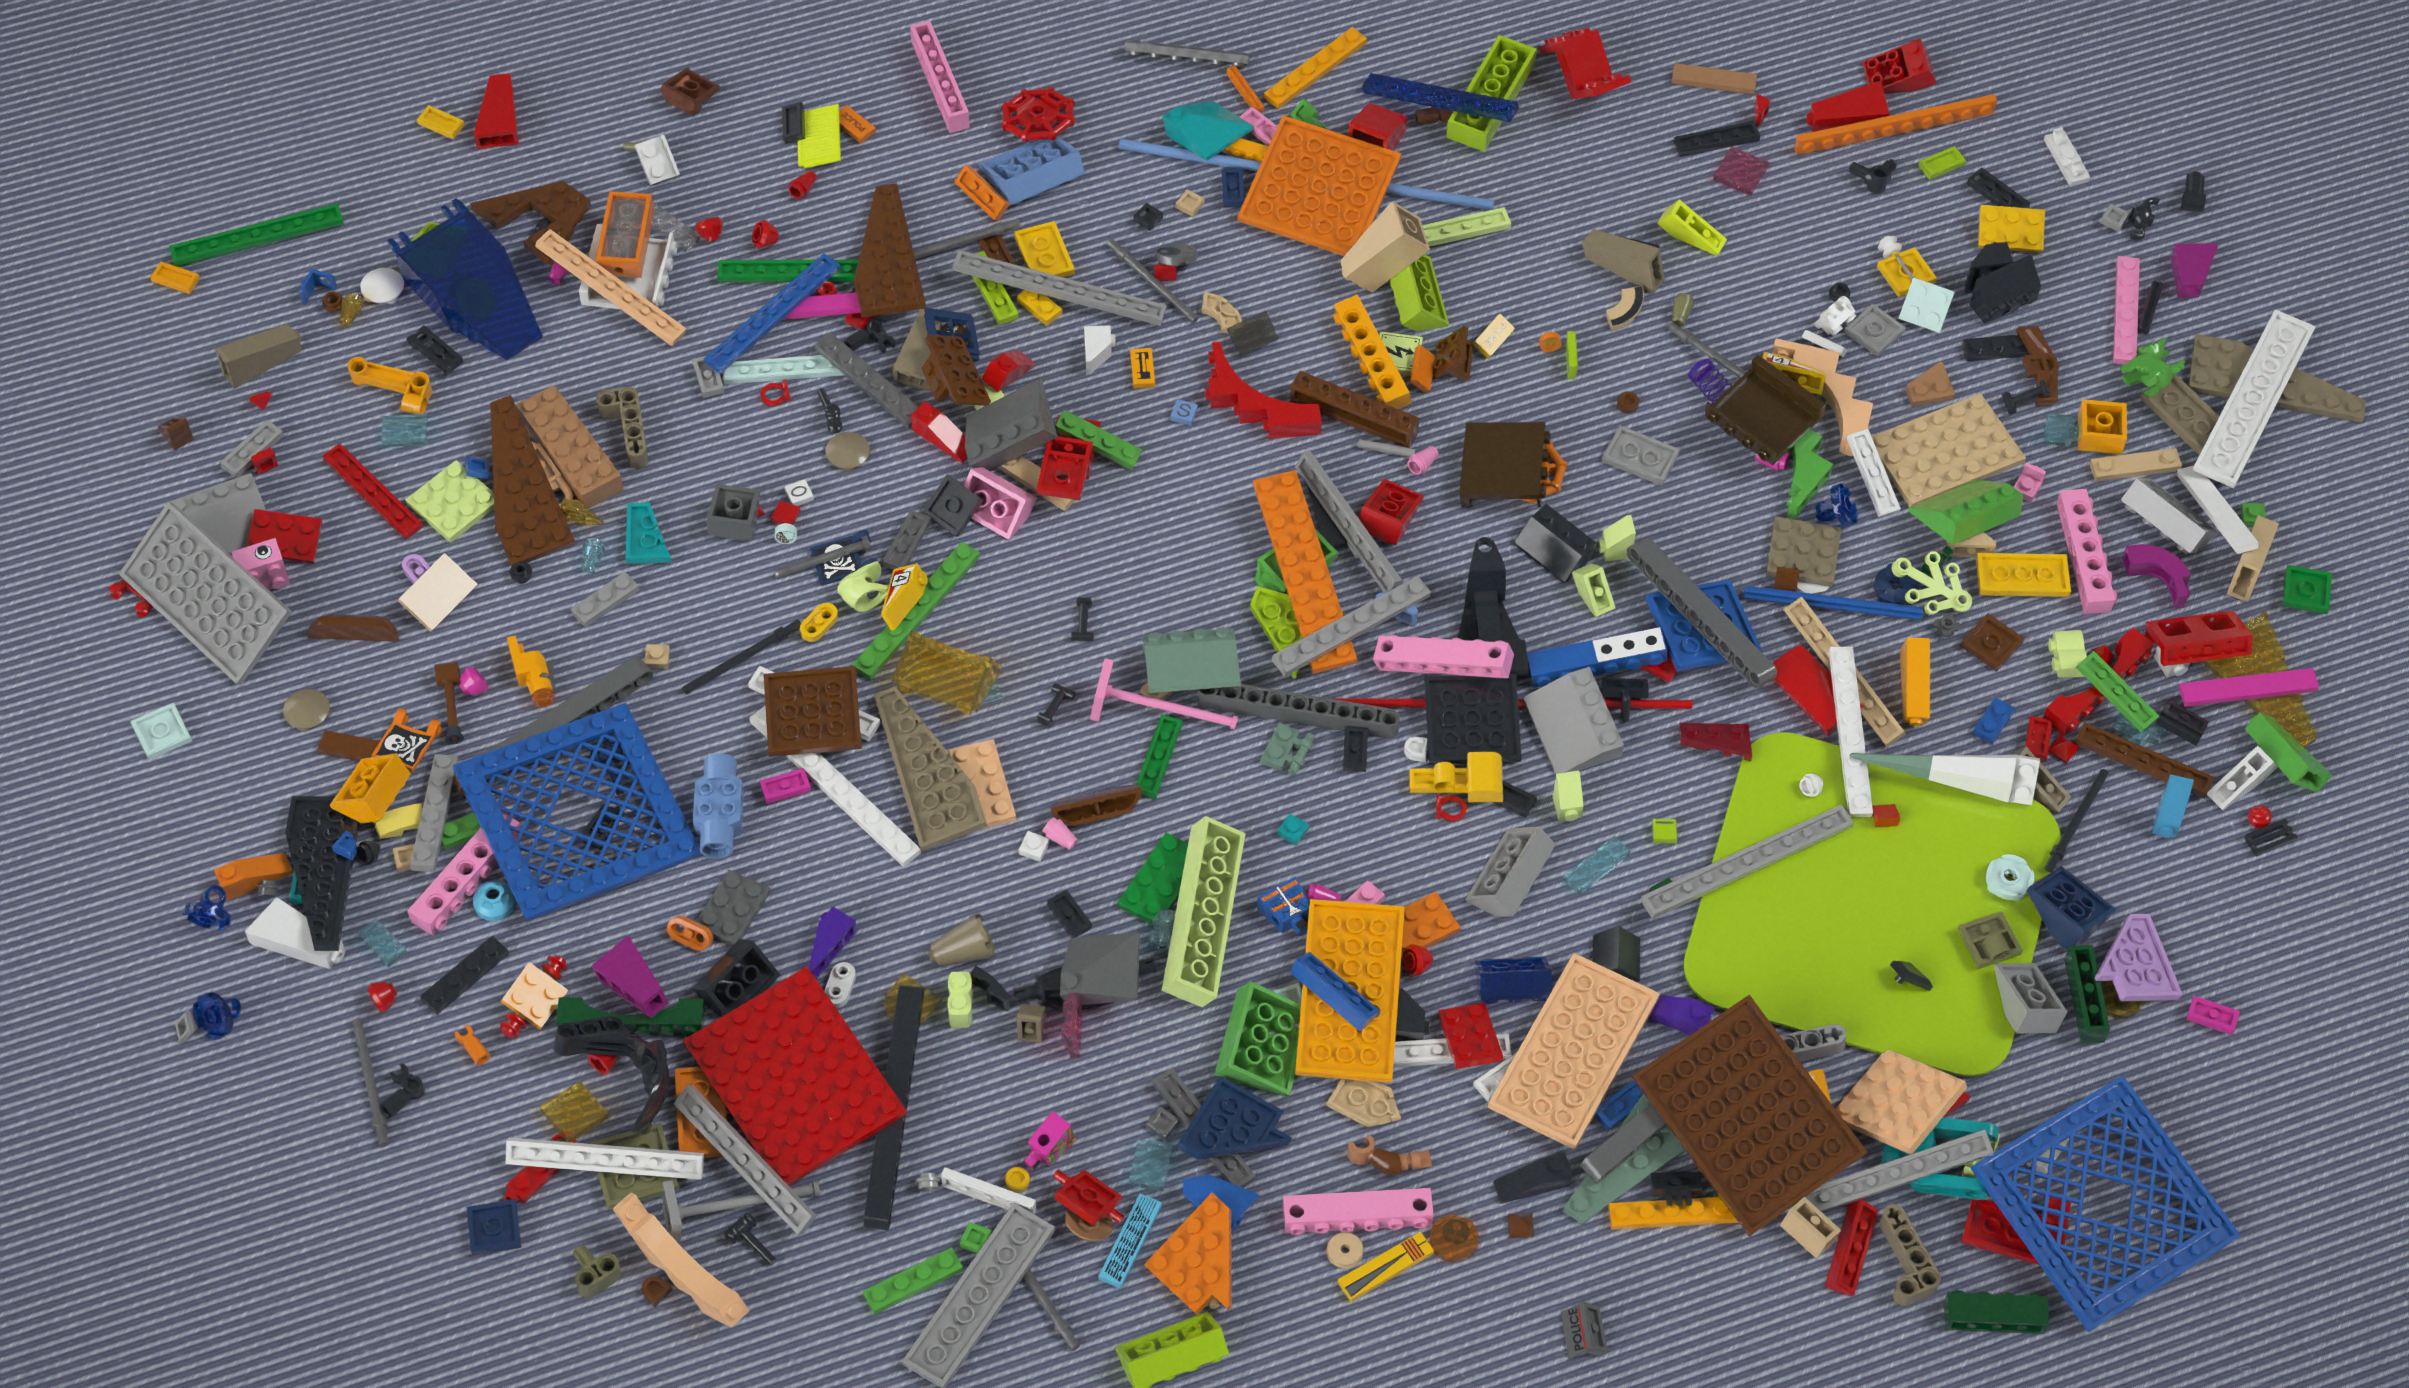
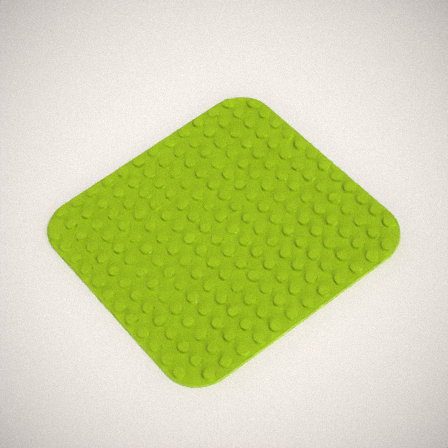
(1827, 922)

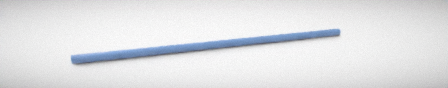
(1252, 165)

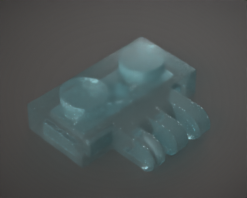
(2151, 734)

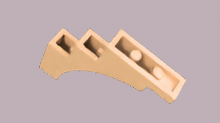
(1838, 389)
(685, 1273)

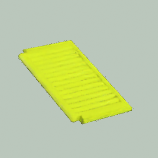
(821, 137)

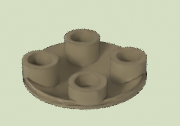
(847, 450)
(306, 709)

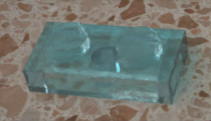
(382, 943)

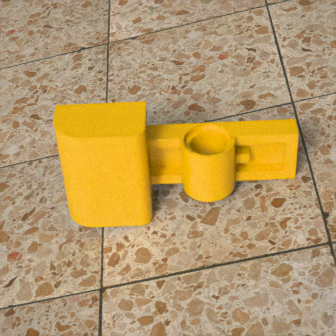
(1480, 779)

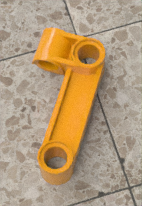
(394, 379)

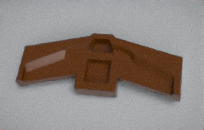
(2040, 363)

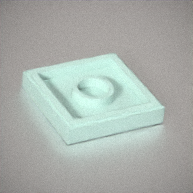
(161, 731)

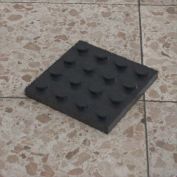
(1471, 716)

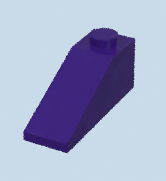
(832, 935)
(1681, 1013)

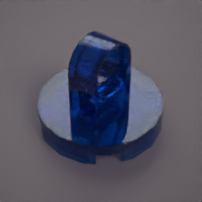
(1838, 507)
(208, 913)
(215, 1015)

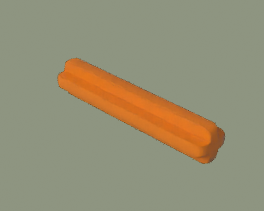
(1244, 88)

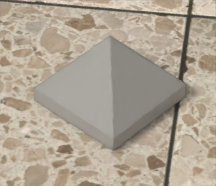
(185, 1027)

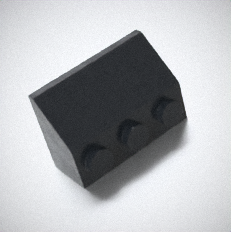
(2006, 289)
(1555, 543)
(736, 978)

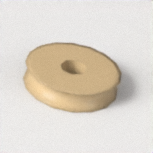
(1341, 1259)

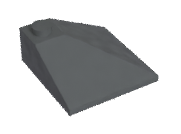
(1102, 968)

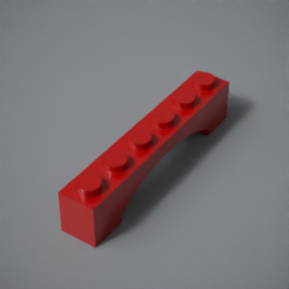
(2068, 711)

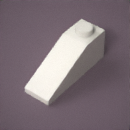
(2242, 778)

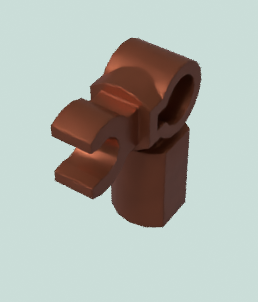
(1432, 115)

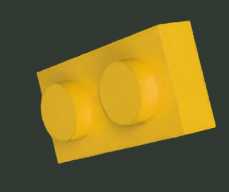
(1040, 306)

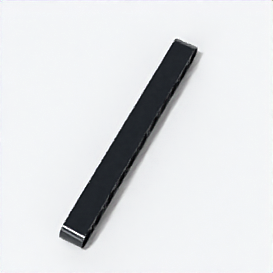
(899, 1077)

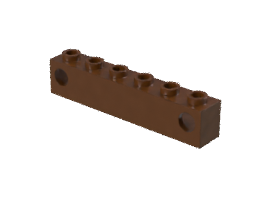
(1355, 409)

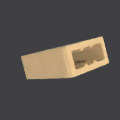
(2252, 561)

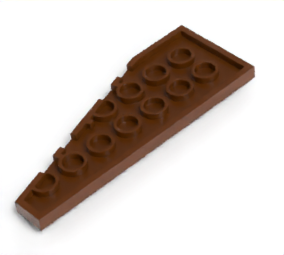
(887, 267)
(524, 501)

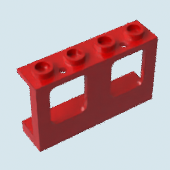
(2206, 639)

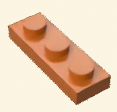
(982, 192)

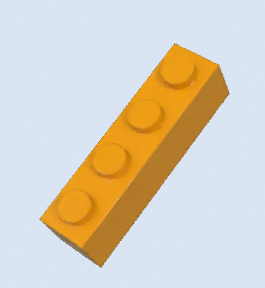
(1247, 150)

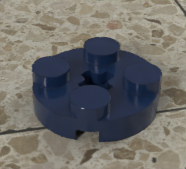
(1884, 586)

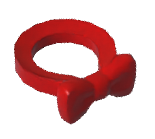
(785, 397)
(1452, 818)

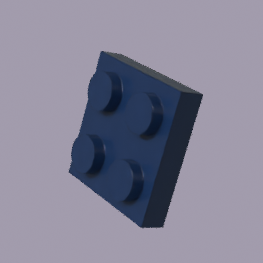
(494, 1227)

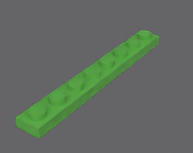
(936, 589)

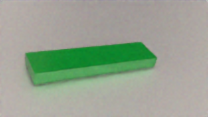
(1159, 756)

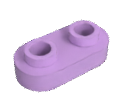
(414, 561)

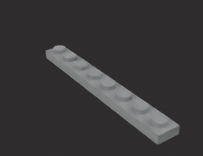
(1347, 522)
(1351, 626)
(745, 1160)
(1901, 1171)

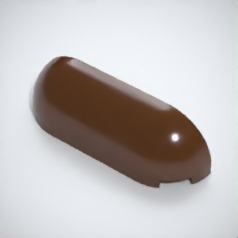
(353, 628)
(1097, 805)

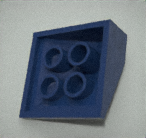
(2069, 907)

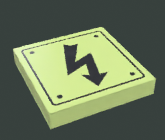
(1401, 350)

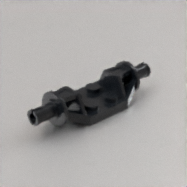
(1051, 983)

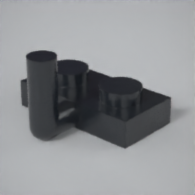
(1627, 689)

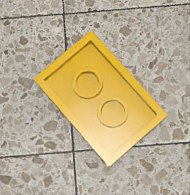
(2017, 226)
(1044, 250)

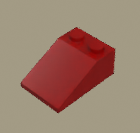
(1390, 511)

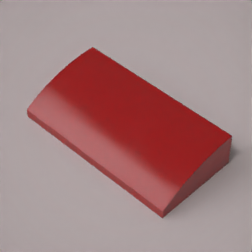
(1808, 687)

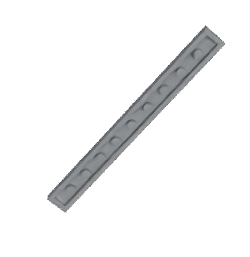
(1059, 287)
(1746, 861)

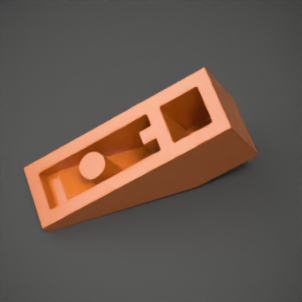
(244, 874)

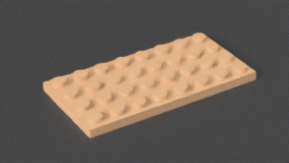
(1573, 1051)

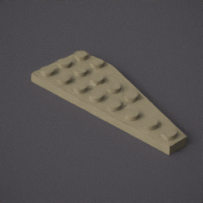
(2220, 362)
(935, 787)

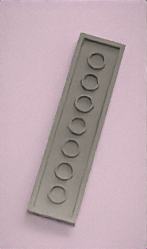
(978, 1296)

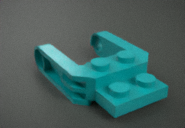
(1947, 1184)

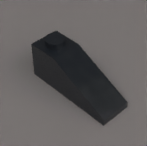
(1534, 1179)

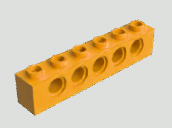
(1353, 310)

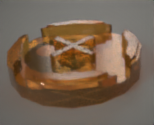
(1454, 1238)

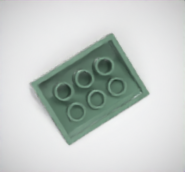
(1191, 660)

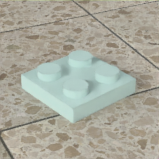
(1926, 305)

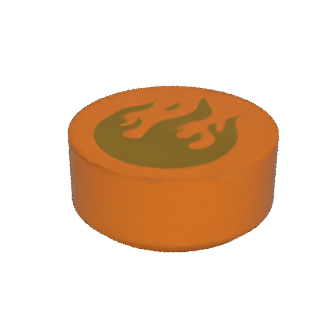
(1550, 341)

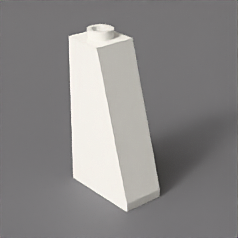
(288, 933)

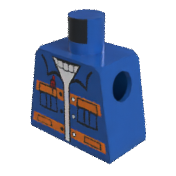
(1286, 907)

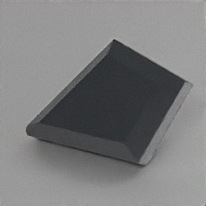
(1910, 974)

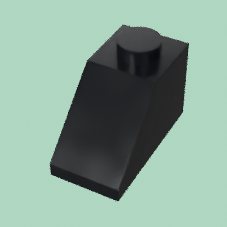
(1410, 1019)

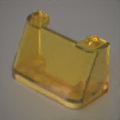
(945, 673)

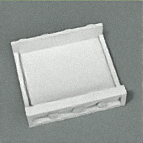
(654, 276)

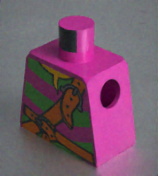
(1050, 1141)

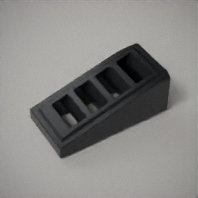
(590, 827)

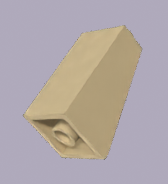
(1385, 248)

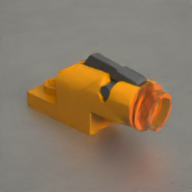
(534, 672)

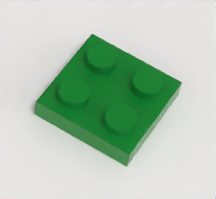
(2307, 589)

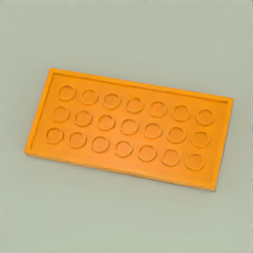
(1365, 950)

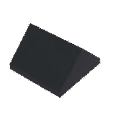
(1618, 952)

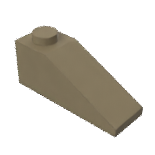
(2047, 788)

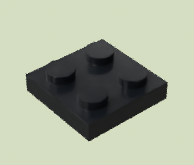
(952, 505)

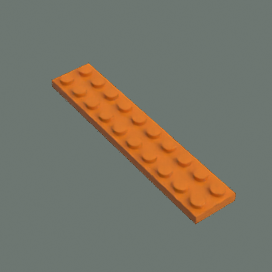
(1301, 562)

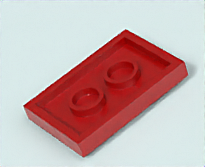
(295, 534)
(1470, 1035)

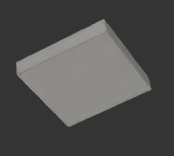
(1874, 330)

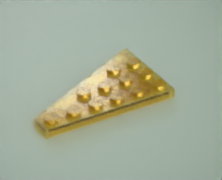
(2268, 658)

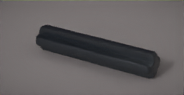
(2150, 307)

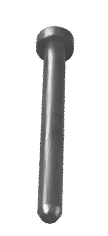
(837, 553)

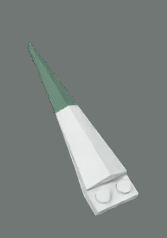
(1994, 776)

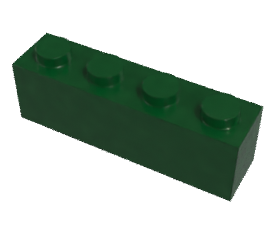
(2086, 994)
(1996, 1312)

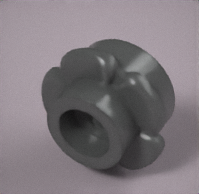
(267, 887)

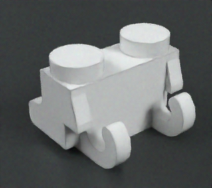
(1835, 315)

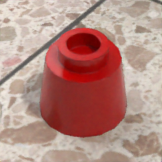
(602, 1063)

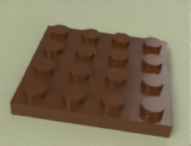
(812, 711)

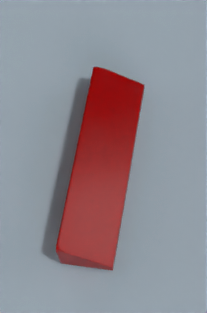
(1852, 1247)

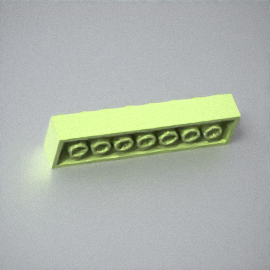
(1203, 912)

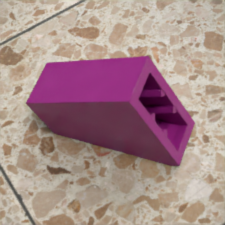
(2191, 267)

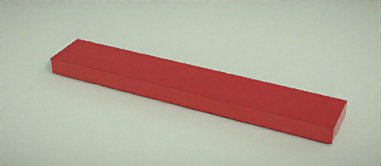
(372, 491)

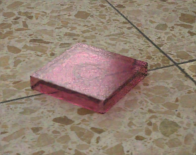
(1741, 171)

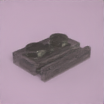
(1252, 333)

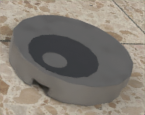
(1175, 253)

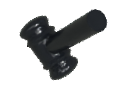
(832, 412)
(742, 1229)

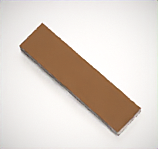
(1714, 78)

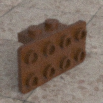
(953, 372)

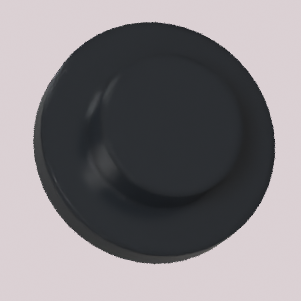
(1838, 290)

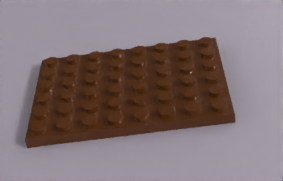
(1749, 1115)

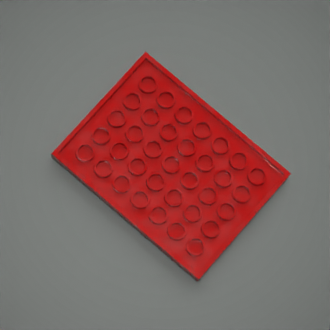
(794, 1077)

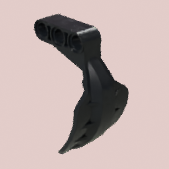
(611, 1037)

